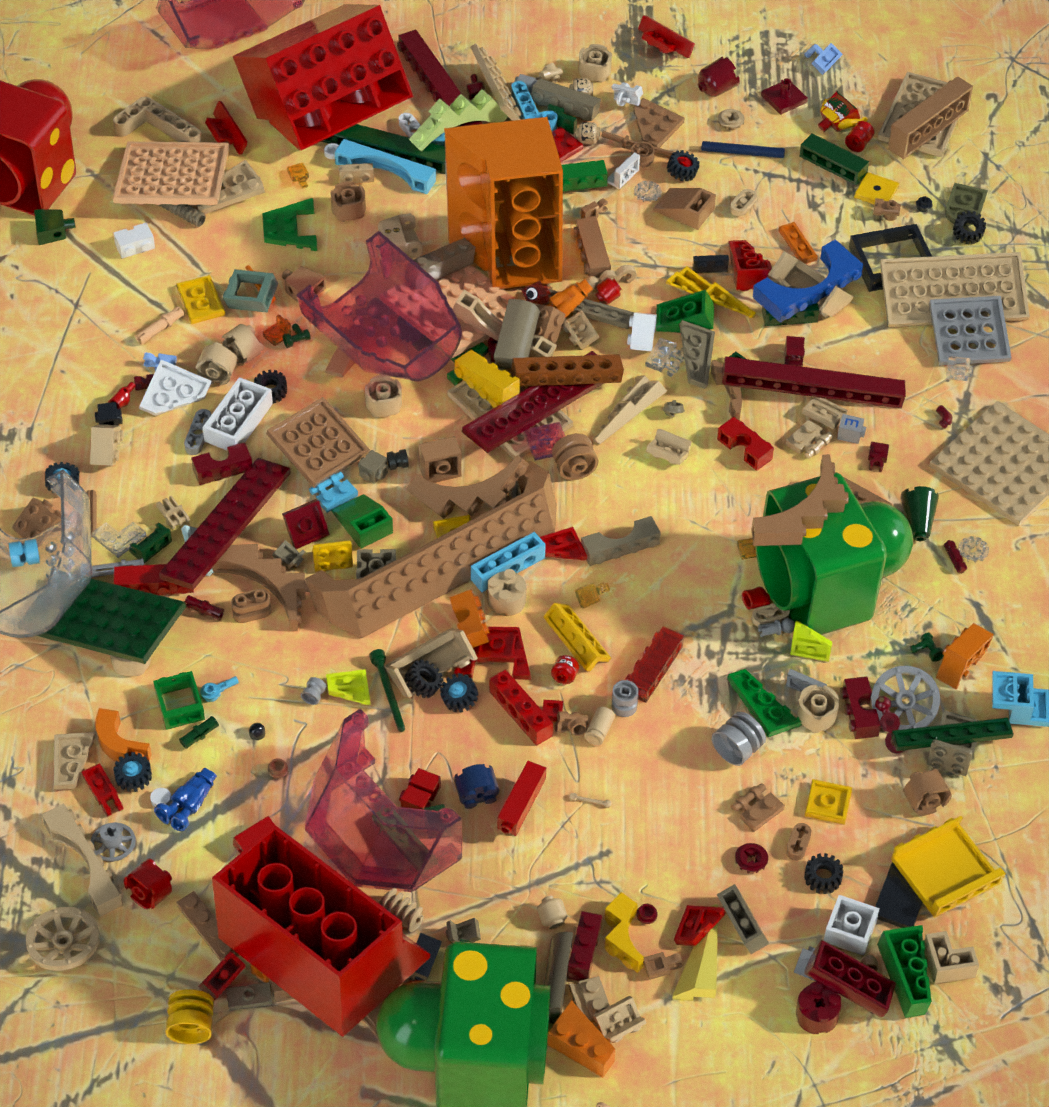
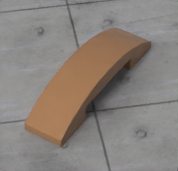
(733, 391)

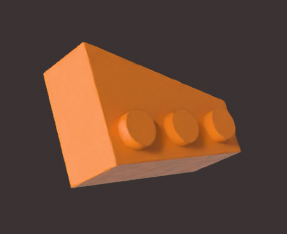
(962, 653)
(581, 1041)

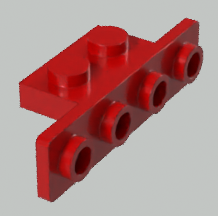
(664, 38)
(225, 128)

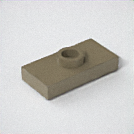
(249, 996)

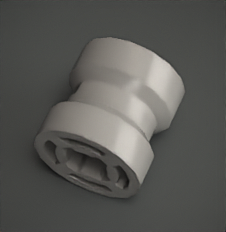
(313, 692)

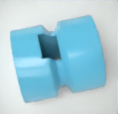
(24, 553)

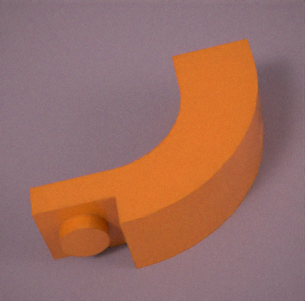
(111, 743)

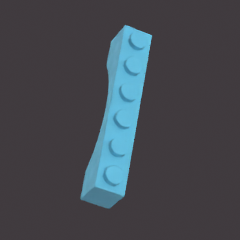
(418, 176)

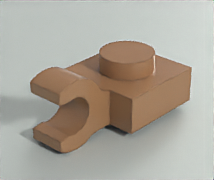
(658, 965)

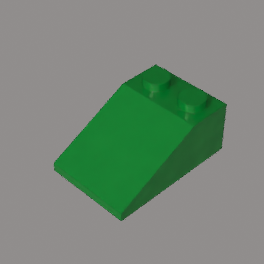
(692, 308)

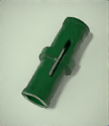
(198, 732)

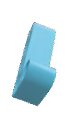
(527, 106)

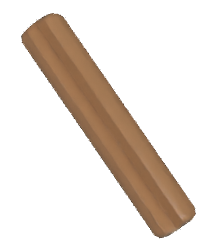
(93, 509)

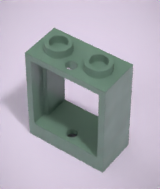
(265, 295)

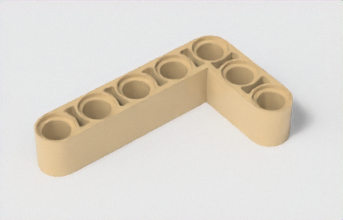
(150, 111)

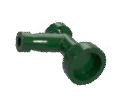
(300, 335)
(926, 641)

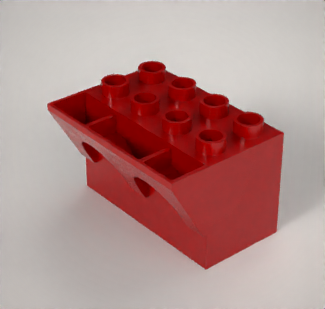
(325, 74)
(312, 930)

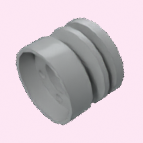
(738, 738)

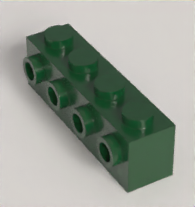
(834, 159)

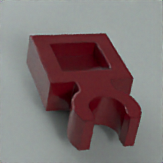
(878, 455)

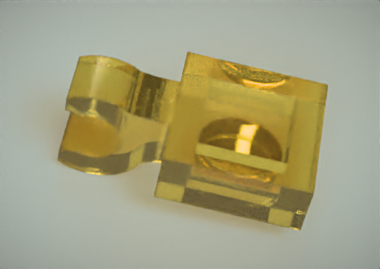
(298, 173)
(590, 593)

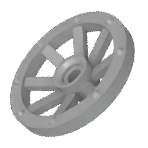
(908, 694)

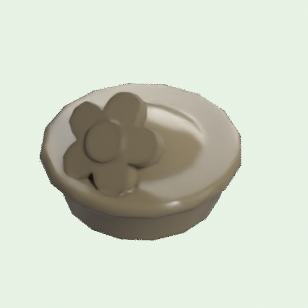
(673, 408)

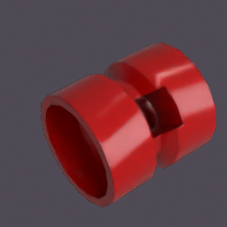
(859, 136)

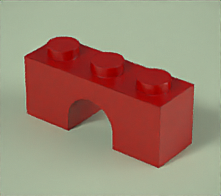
(736, 433)

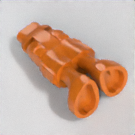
(570, 297)

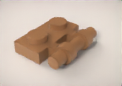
(762, 811)

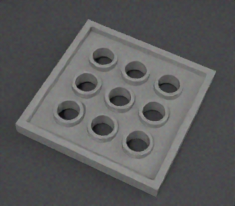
(977, 322)

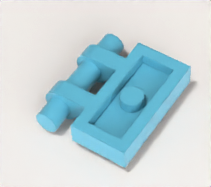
(335, 496)

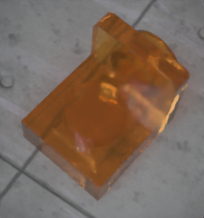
(276, 331)

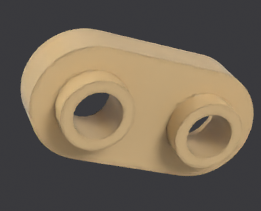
(743, 202)
(768, 614)

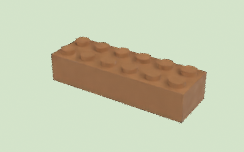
(930, 117)

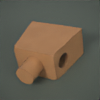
(300, 279)

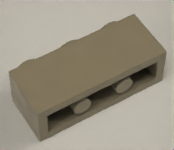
(743, 919)

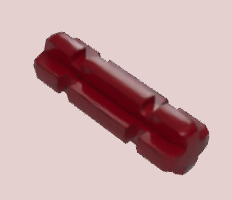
(955, 556)

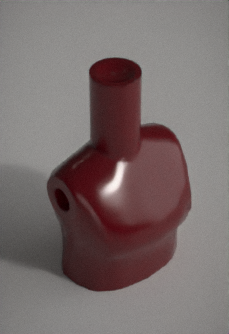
(474, 87)

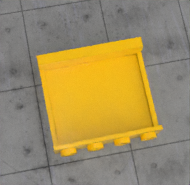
(945, 867)

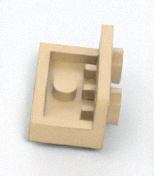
(580, 330)
(669, 447)
(619, 1020)

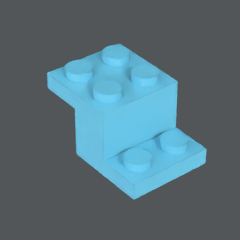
(1017, 695)

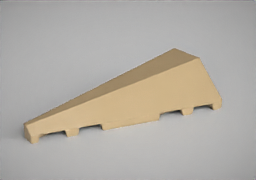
(635, 401)

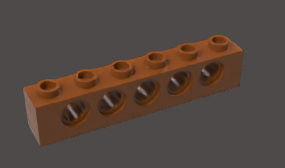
(568, 370)

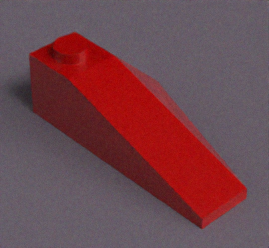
(747, 265)

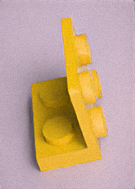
(332, 556)

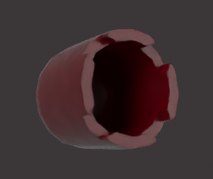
(718, 77)

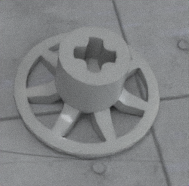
(112, 838)

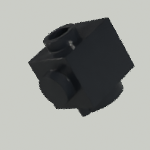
(108, 414)

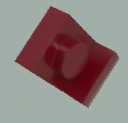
(794, 350)

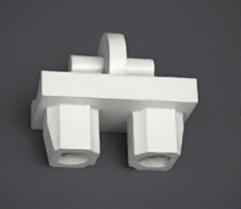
(625, 94)

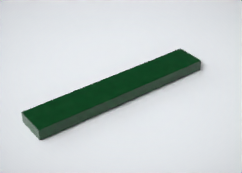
(952, 733)

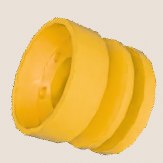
(189, 1016)

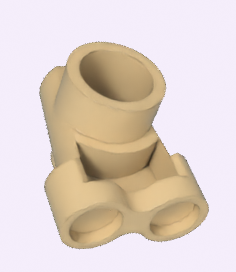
(550, 73)

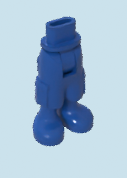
(188, 797)

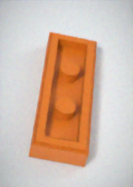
(798, 243)

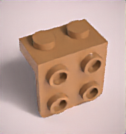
(549, 322)
(36, 518)

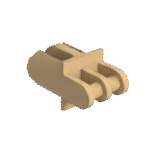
(172, 512)

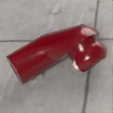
(946, 415)

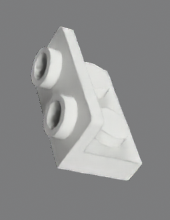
(625, 171)

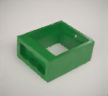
(182, 715)

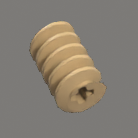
(402, 910)

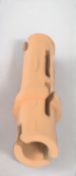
(165, 321)

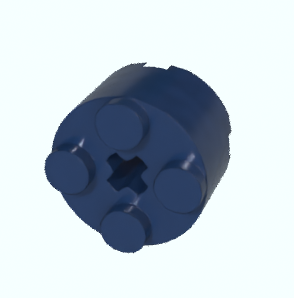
(476, 785)

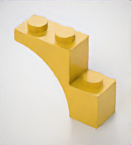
(618, 942)

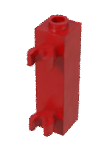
(521, 798)

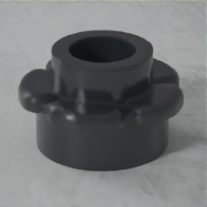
(924, 204)

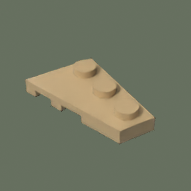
(70, 757)

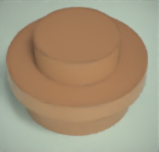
(277, 768)

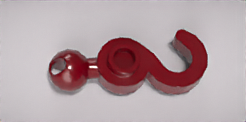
(888, 722)

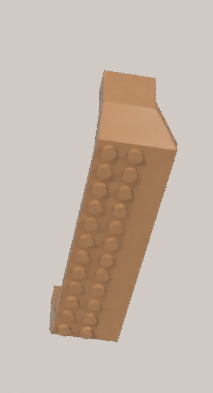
(437, 567)

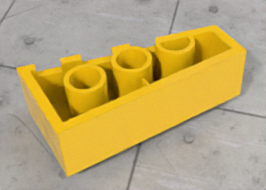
(486, 378)

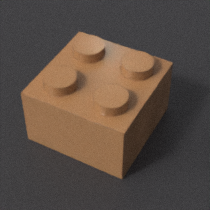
(440, 460)

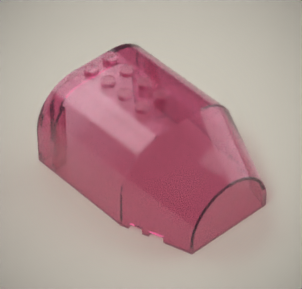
(391, 319)

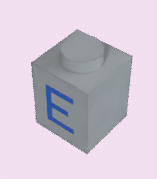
(851, 429)

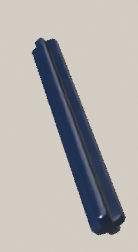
(743, 149)

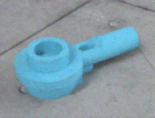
(211, 691)

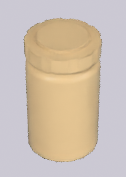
(599, 725)

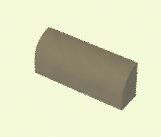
(516, 332)
(557, 972)

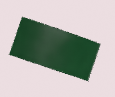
(565, 121)

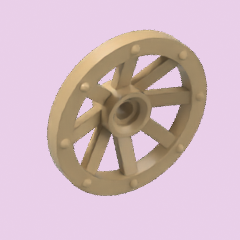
(63, 940)

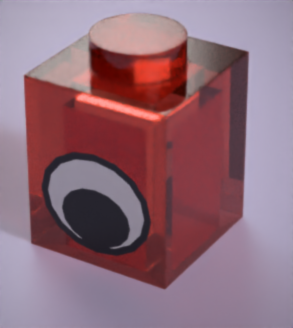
(536, 293)

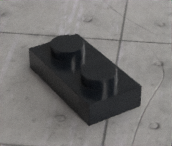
(710, 263)

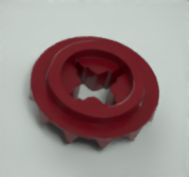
(751, 850)

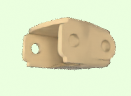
(402, 234)

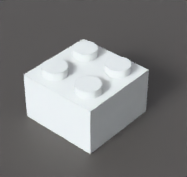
(851, 925)

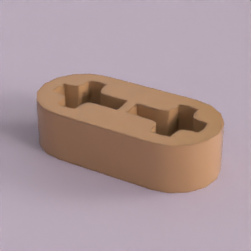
(794, 840)

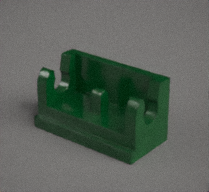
(152, 544)

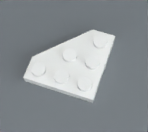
(173, 389)

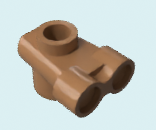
(889, 209)
(575, 722)

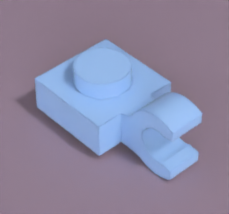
(152, 361)

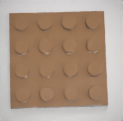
(318, 442)

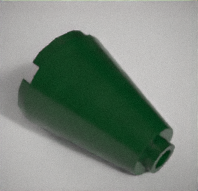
(920, 510)

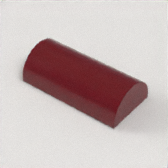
(850, 979)

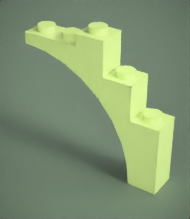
(461, 111)

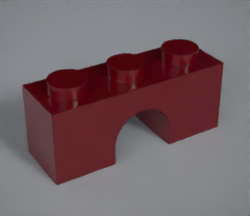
(210, 470)
(862, 722)
(584, 946)

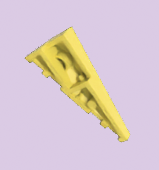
(700, 971)

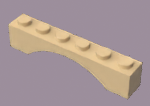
(478, 315)
(63, 829)

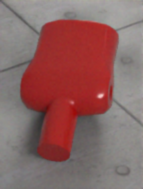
(122, 396)
(755, 598)

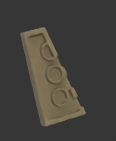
(697, 350)

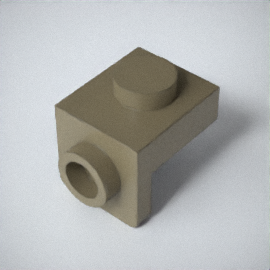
(288, 555)
(465, 930)

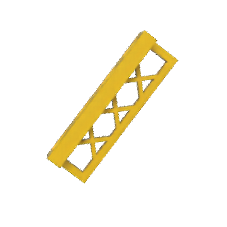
(576, 636)

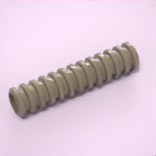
(186, 212)

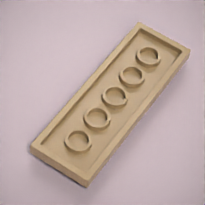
(496, 83)

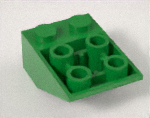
(364, 520)

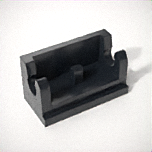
(432, 946)

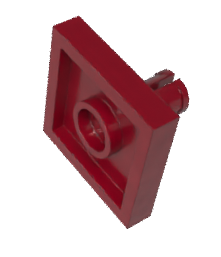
(784, 96)
(306, 524)

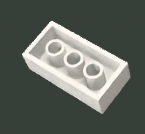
(237, 414)

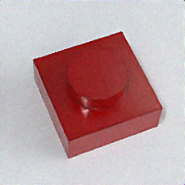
(551, 708)

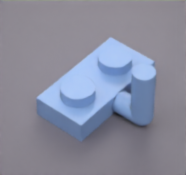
(825, 59)

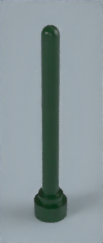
(378, 659)

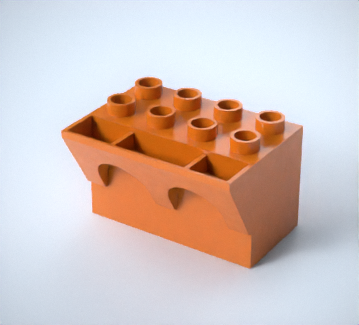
(507, 198)

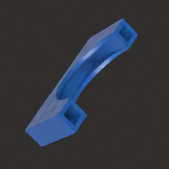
(785, 301)

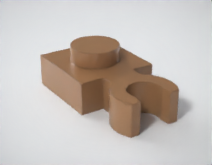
(594, 209)

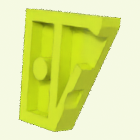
(809, 643)
(349, 686)

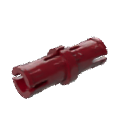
(204, 607)

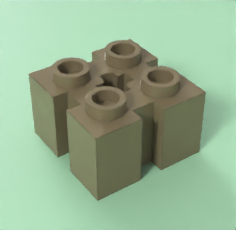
(369, 562)

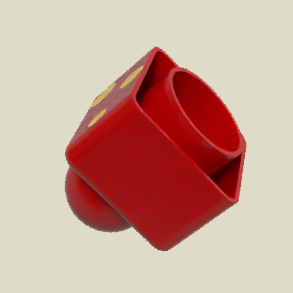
(34, 144)

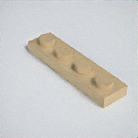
(235, 194)

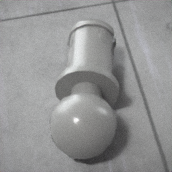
(787, 625)

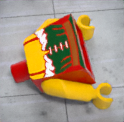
(838, 113)

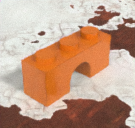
(470, 617)

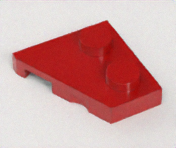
(564, 545)
(697, 923)

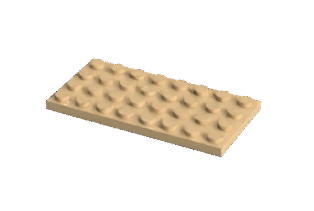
(917, 280)

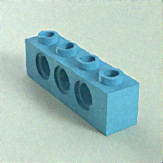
(515, 557)

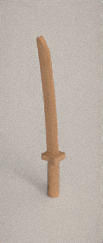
(626, 141)

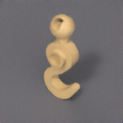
(617, 275)

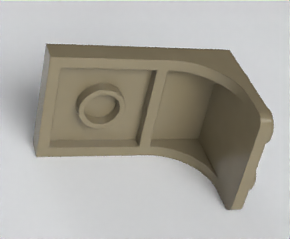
(952, 757)

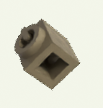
(373, 467)

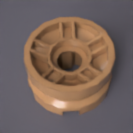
(645, 151)

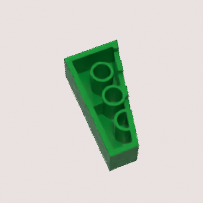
(906, 965)

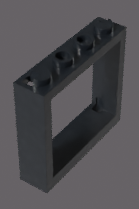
(880, 237)

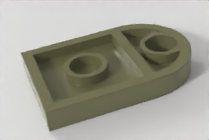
(964, 199)

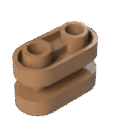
(251, 605)

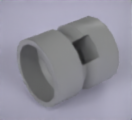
(624, 698)

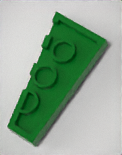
(762, 704)

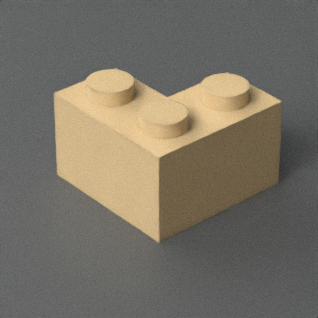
(104, 444)
(949, 963)

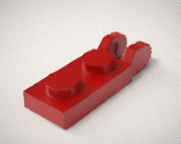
(101, 788)

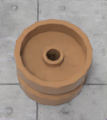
(575, 456)

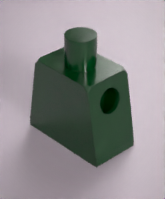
(51, 225)

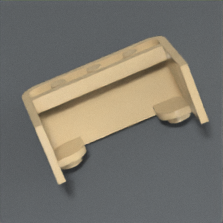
(796, 274)
(444, 650)

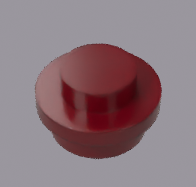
(647, 914)

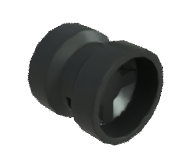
(397, 459)

